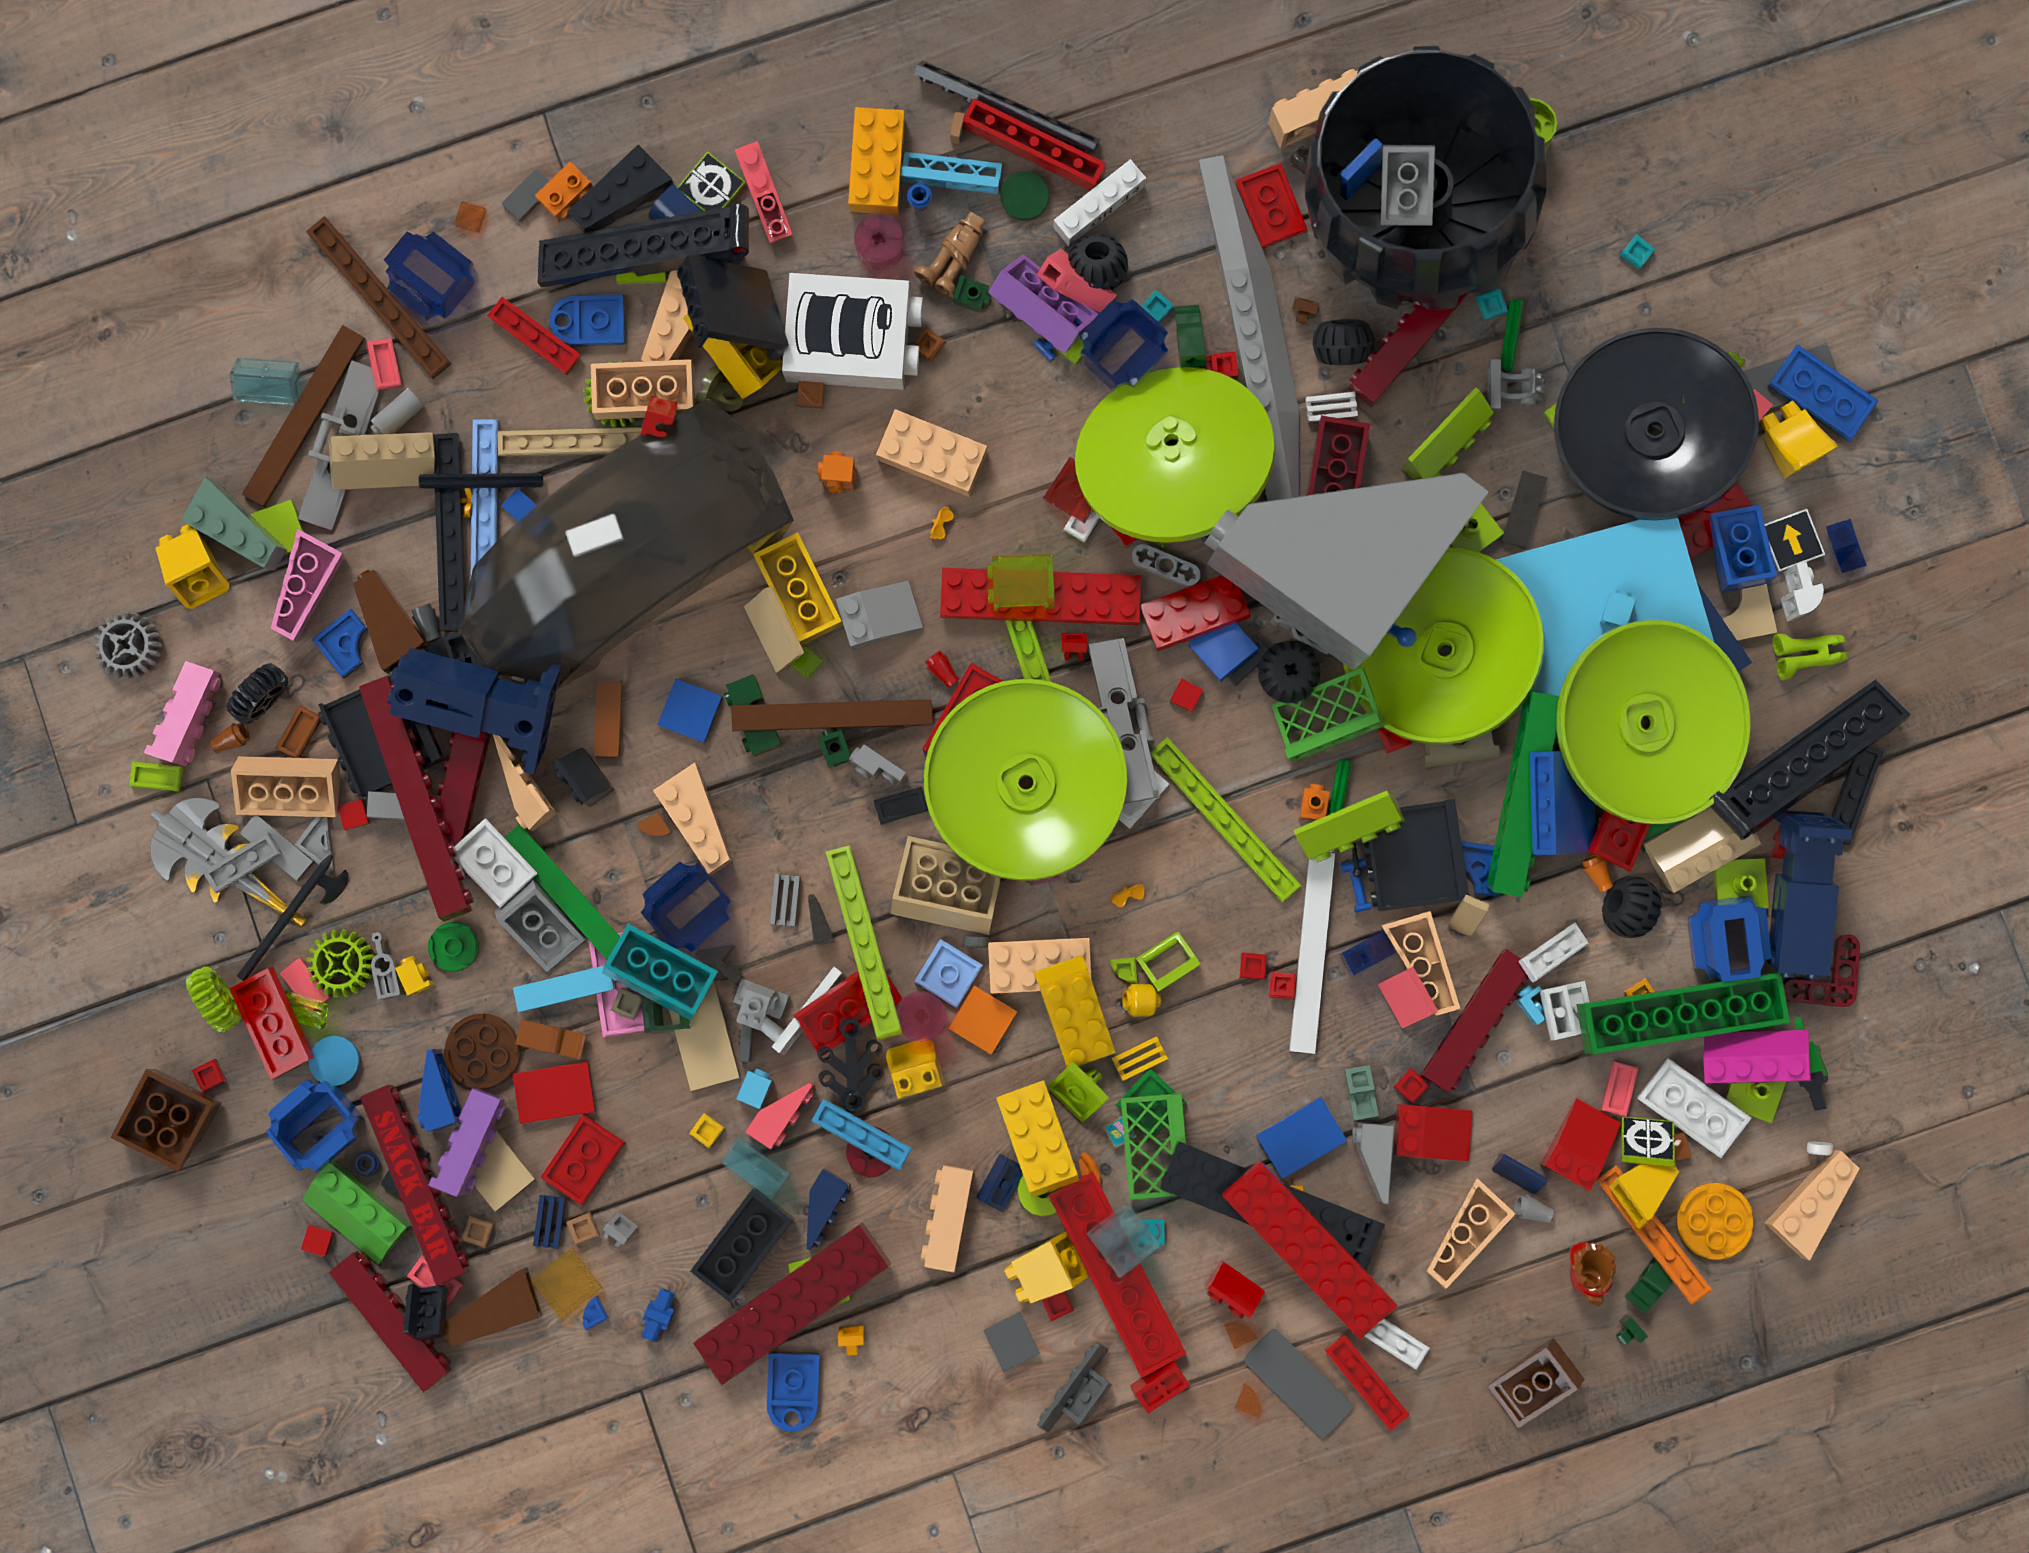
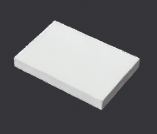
(493, 863)

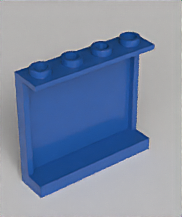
(1560, 810)

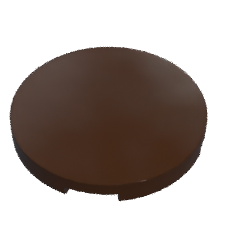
(482, 1051)

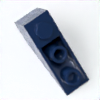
(823, 1199)

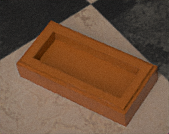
(298, 732)

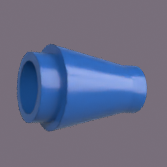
(919, 191)

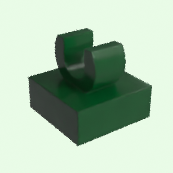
(1630, 1331)

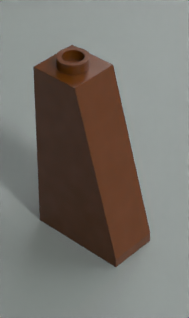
(386, 620)
(498, 1309)

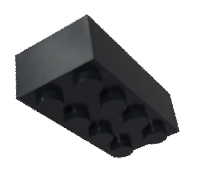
(742, 1244)

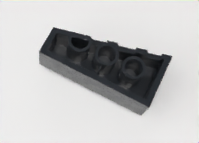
(620, 191)

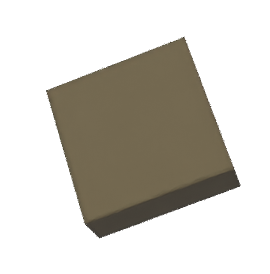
(627, 1003)

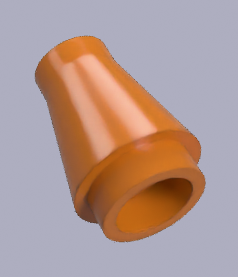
(1598, 872)

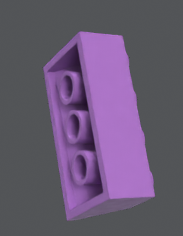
(1039, 305)

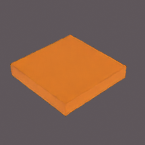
(982, 1020)

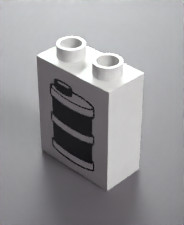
(850, 331)

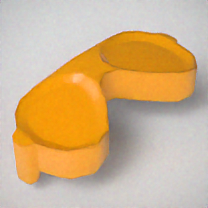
(468, 507)
(937, 530)
(1135, 891)

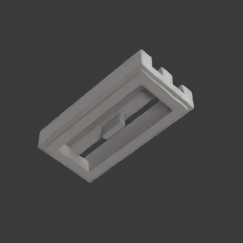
(782, 921)

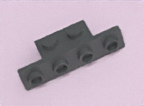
(1081, 1392)

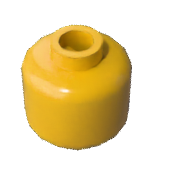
(1141, 1000)

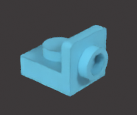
(1531, 1009)

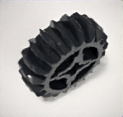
(257, 693)

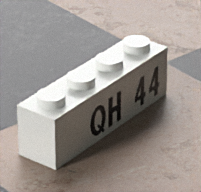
(1099, 202)

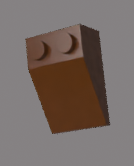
(1536, 1383)

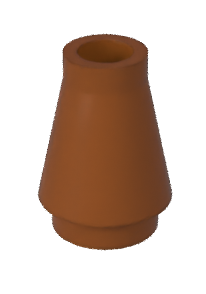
(232, 737)

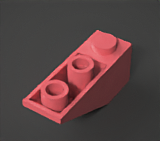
(1064, 280)
(772, 1120)

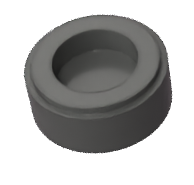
(976, 942)

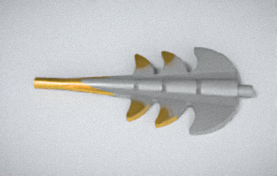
(184, 835)

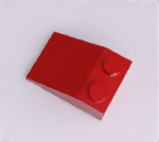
(1432, 1132)
(1581, 1145)

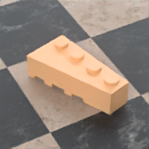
(1812, 1205)

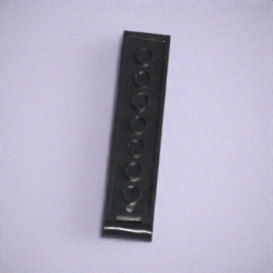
(645, 246)
(1808, 760)
(1205, 1177)

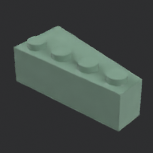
(227, 522)

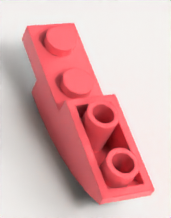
(763, 192)

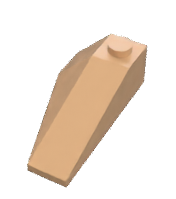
(526, 796)

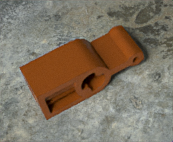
(551, 1039)

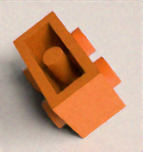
(563, 191)
(837, 472)

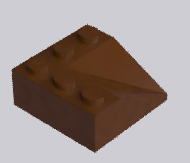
(165, 1119)

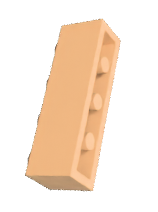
(948, 1218)

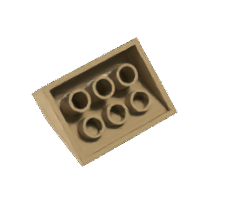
(943, 888)

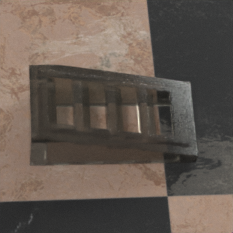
(820, 928)

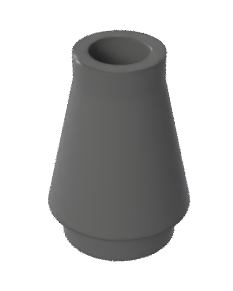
(426, 621)

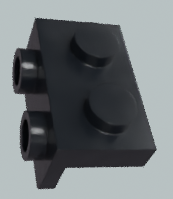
(425, 1311)

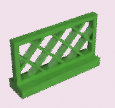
(1335, 735)
(1176, 1130)

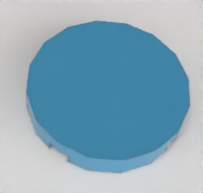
(335, 1060)

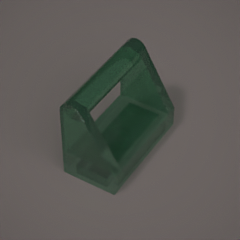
(654, 1018)

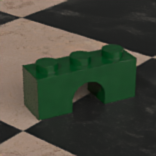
(747, 692)

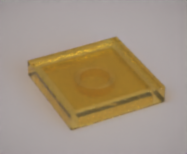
(566, 1283)

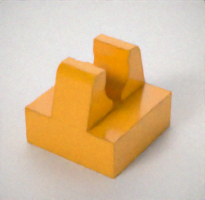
(851, 1337)

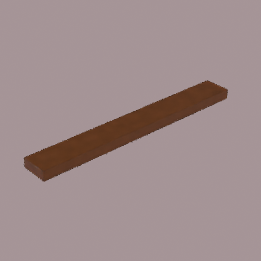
(378, 297)
(303, 416)
(831, 715)

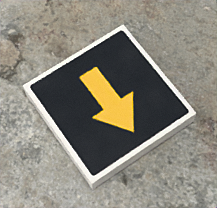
(1793, 540)

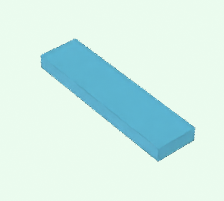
(562, 989)

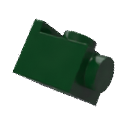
(963, 299)
(834, 758)

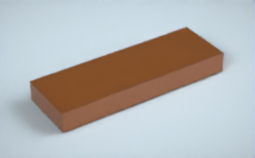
(608, 719)

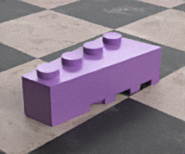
(469, 1143)

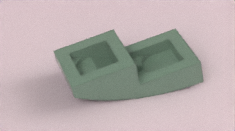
(1361, 1093)

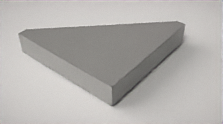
(316, 841)

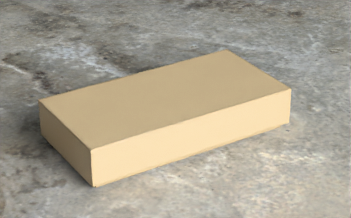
(1468, 915)

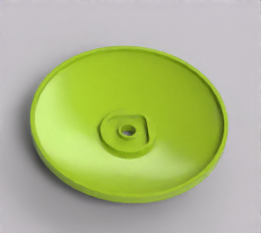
(1179, 489)
(1493, 659)
(1694, 715)
(1018, 733)

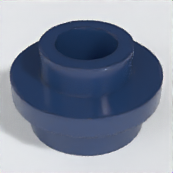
(359, 1166)

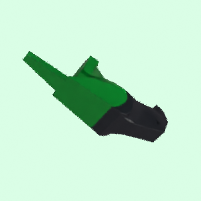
(1818, 1073)

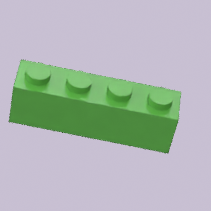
(356, 1211)

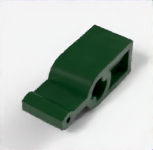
(1189, 336)
(1650, 1285)

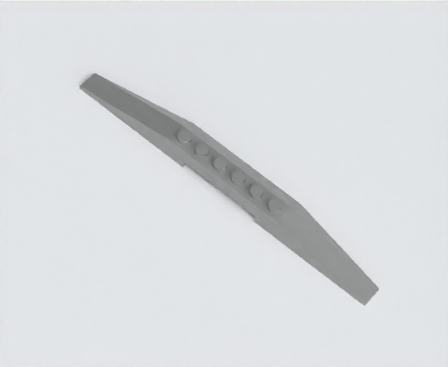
(1255, 322)

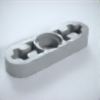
(1145, 565)

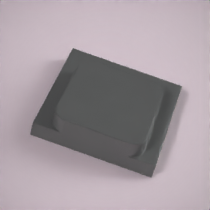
(1011, 1341)

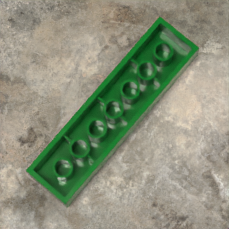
(1514, 835)
(1682, 1013)

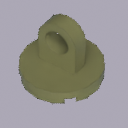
(717, 390)

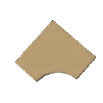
(1753, 615)

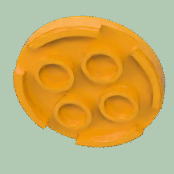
(1714, 1221)

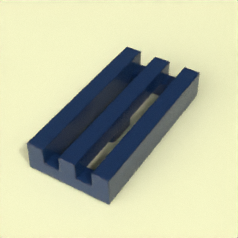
(539, 1221)

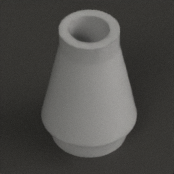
(1531, 1209)

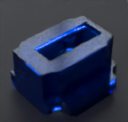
(414, 290)
(1109, 328)
(674, 889)

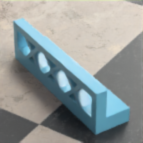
(950, 178)

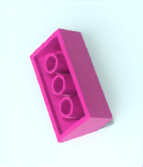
(1757, 1057)

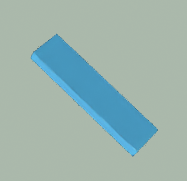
(861, 1134)

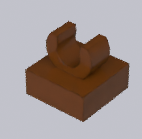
(1305, 307)

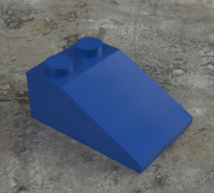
(1741, 549)
(438, 1098)

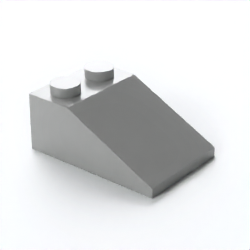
(1407, 184)
(879, 614)
(539, 925)
(1375, 1153)

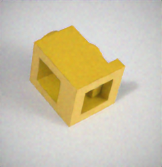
(413, 976)

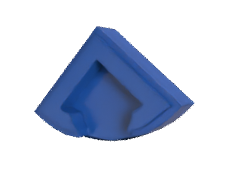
(594, 1313)

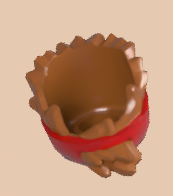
(1592, 1271)

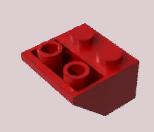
(1234, 1289)

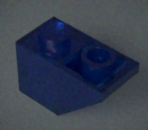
(1846, 545)
(1366, 953)

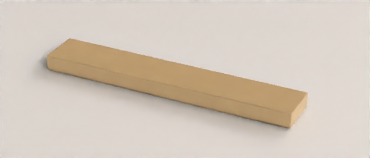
(564, 441)

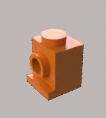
(1307, 810)

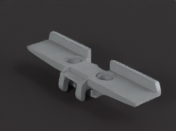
(355, 399)
(1114, 676)

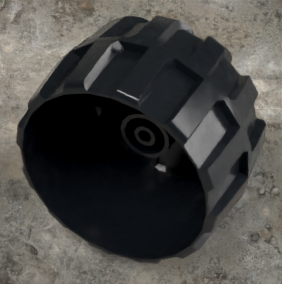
(1484, 184)

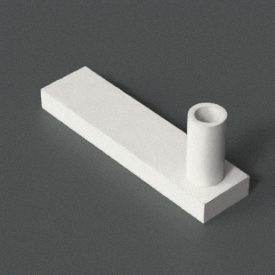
(786, 1038)

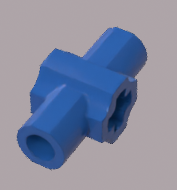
(658, 1315)

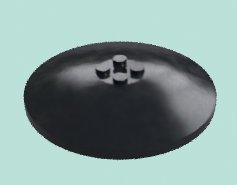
(1639, 384)

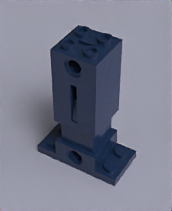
(474, 700)
(1806, 894)

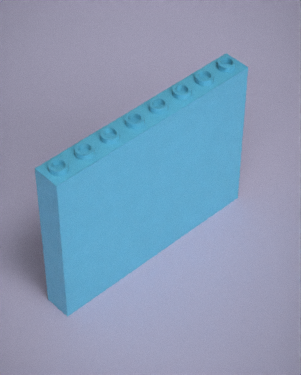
(1578, 574)

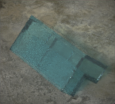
(265, 381)
(755, 1167)

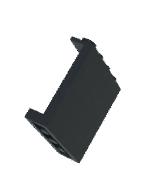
(732, 304)
(358, 745)
(1420, 860)

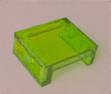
(1021, 581)

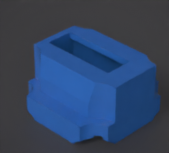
(1709, 937)
(303, 1108)

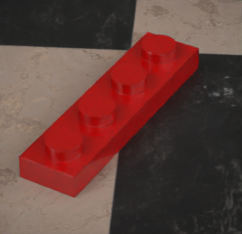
(534, 335)
(1367, 1382)

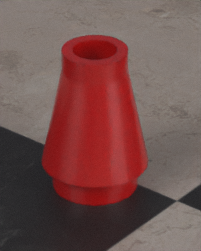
(941, 667)

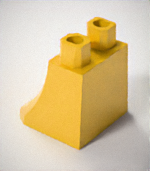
(1796, 440)
(190, 568)
(914, 1068)
(1047, 1269)

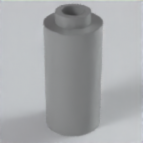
(396, 413)

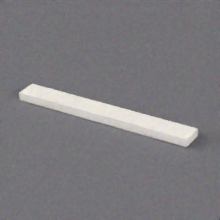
(1311, 955)

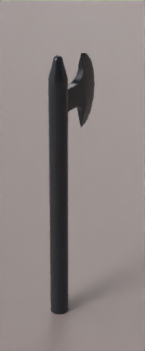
(333, 888)

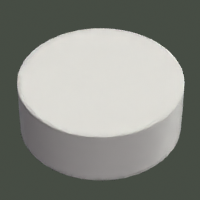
(1819, 1148)

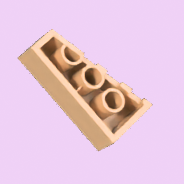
(669, 329)
(692, 812)
(1420, 948)
(1472, 1229)

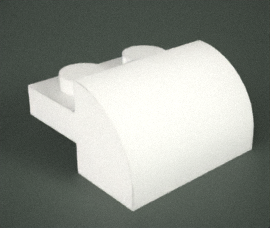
(1802, 594)
(1561, 1009)

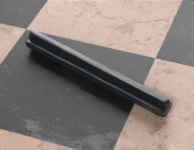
(491, 480)

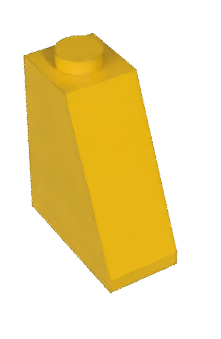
(1643, 1190)

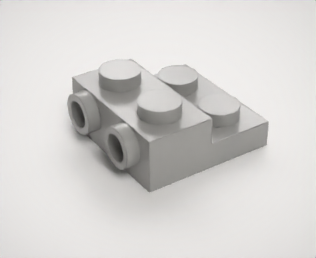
(871, 764)

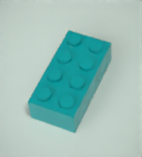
(659, 972)

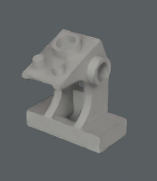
(1531, 386)
(757, 1002)

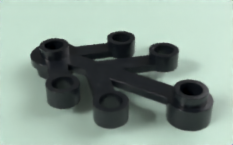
(851, 1069)

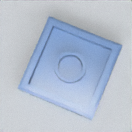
(948, 973)

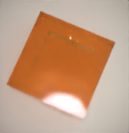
(470, 217)

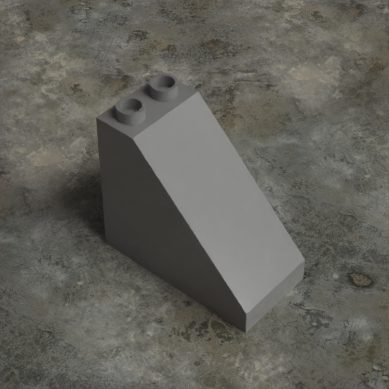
(1345, 558)

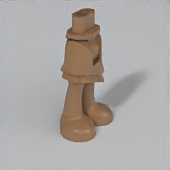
(960, 246)

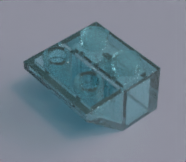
(1123, 1240)

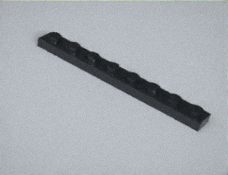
(952, 83)
(449, 534)

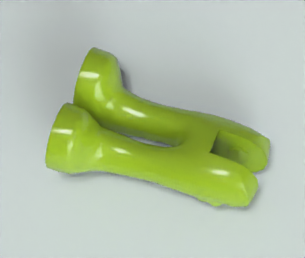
(1790, 665)

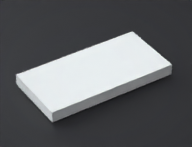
(1694, 1107)

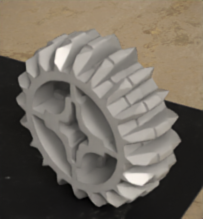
(133, 637)

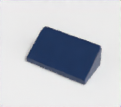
(1518, 1173)
(1000, 1183)

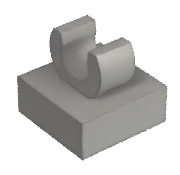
(619, 1228)

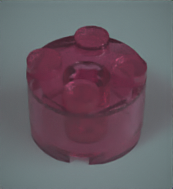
(873, 229)
(932, 1006)

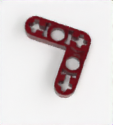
(1838, 983)

